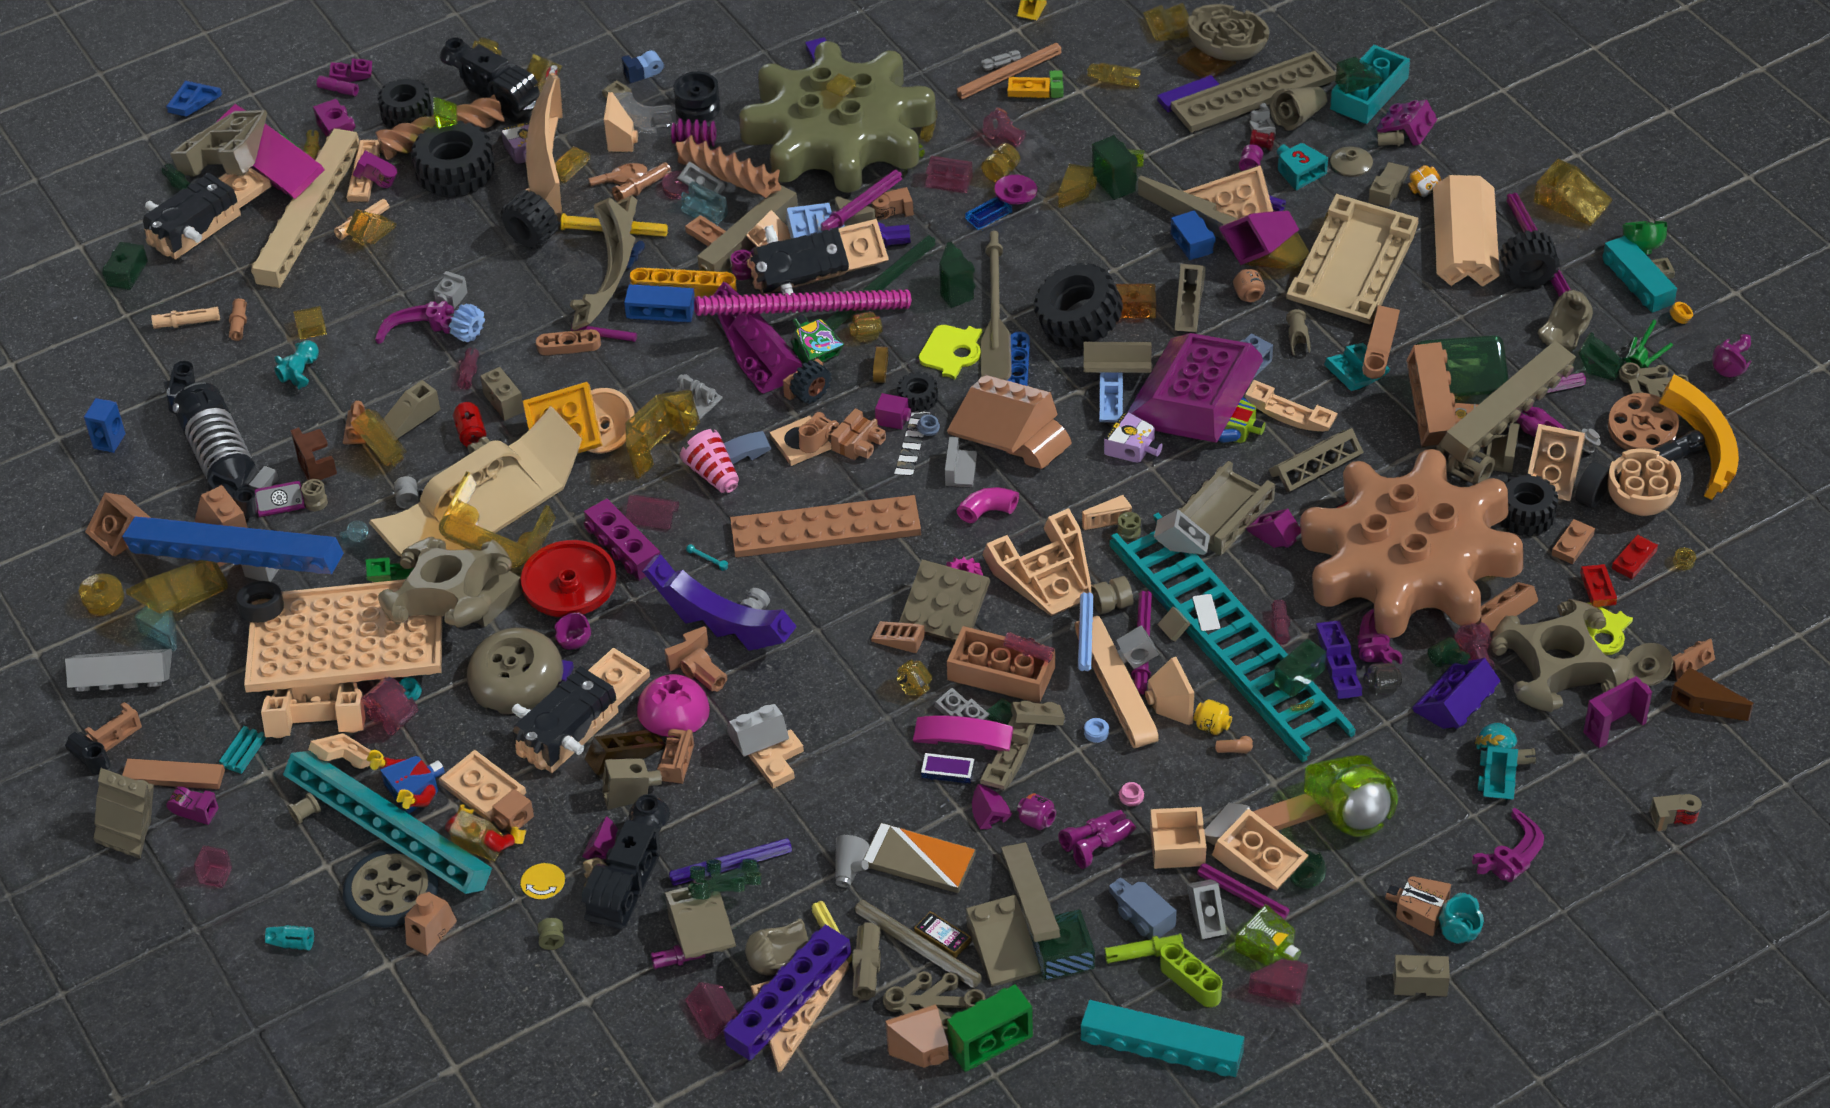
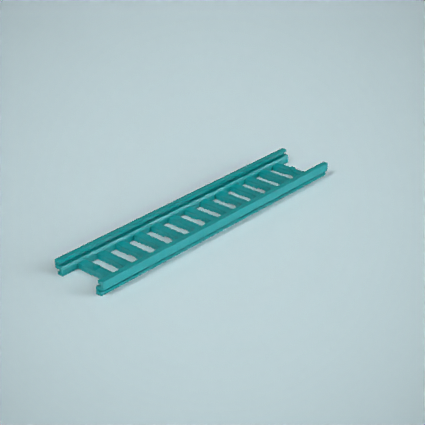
(1221, 658)

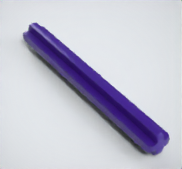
(735, 859)

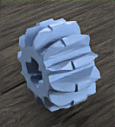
(467, 322)

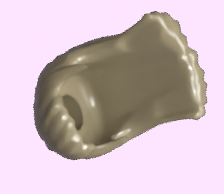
(1567, 320)
(775, 947)

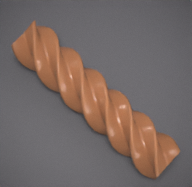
(480, 112)
(729, 167)

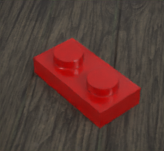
(1634, 557)
(1598, 585)

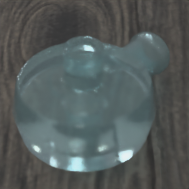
(356, 531)

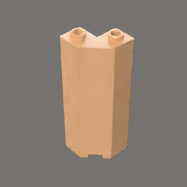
(1465, 229)

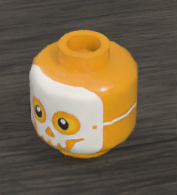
(1423, 180)

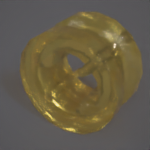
(1687, 553)

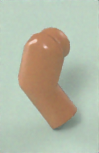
(1240, 745)

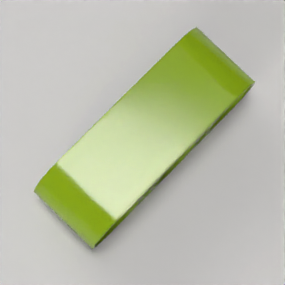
(1177, 965)

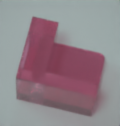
(213, 866)

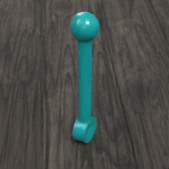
(723, 565)

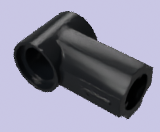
(88, 751)

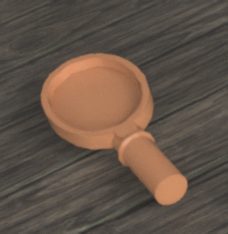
(620, 174)

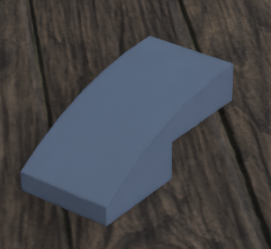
(747, 445)

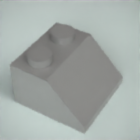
(758, 729)

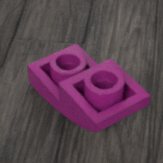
(358, 70)

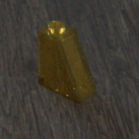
(379, 437)

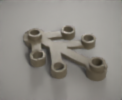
(1634, 376)
(929, 997)

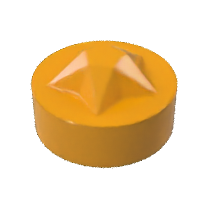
(1681, 312)

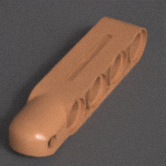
(1380, 342)

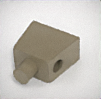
(627, 781)

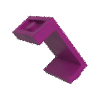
(1625, 698)

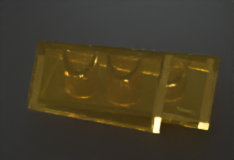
(180, 587)

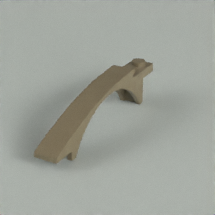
(616, 224)

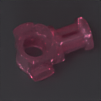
(1005, 128)
(1475, 641)

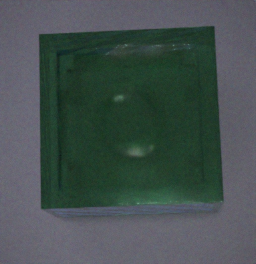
(1068, 953)

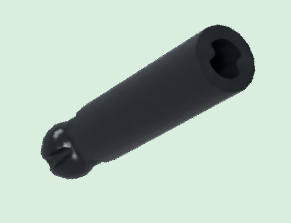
(1674, 450)

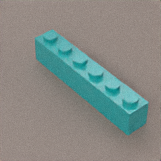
(1162, 1038)

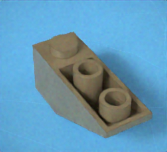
(412, 408)

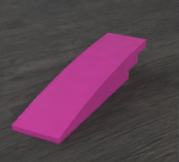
(283, 161)

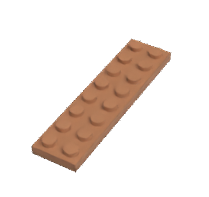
(825, 526)

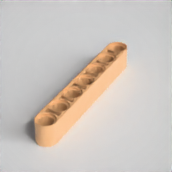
(1120, 687)

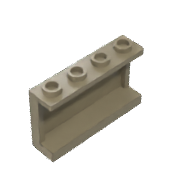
(1227, 506)

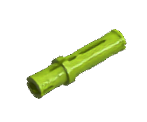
(1139, 949)

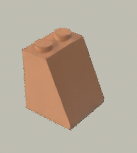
(219, 509)

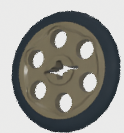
(379, 862)

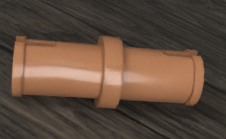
(237, 319)

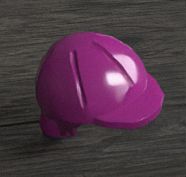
(1727, 357)

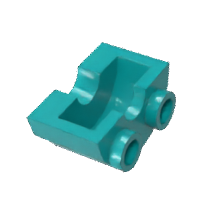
(1499, 772)

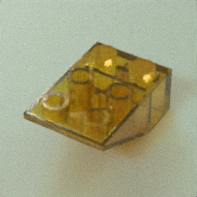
(1571, 193)

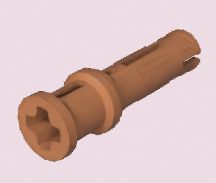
(634, 185)

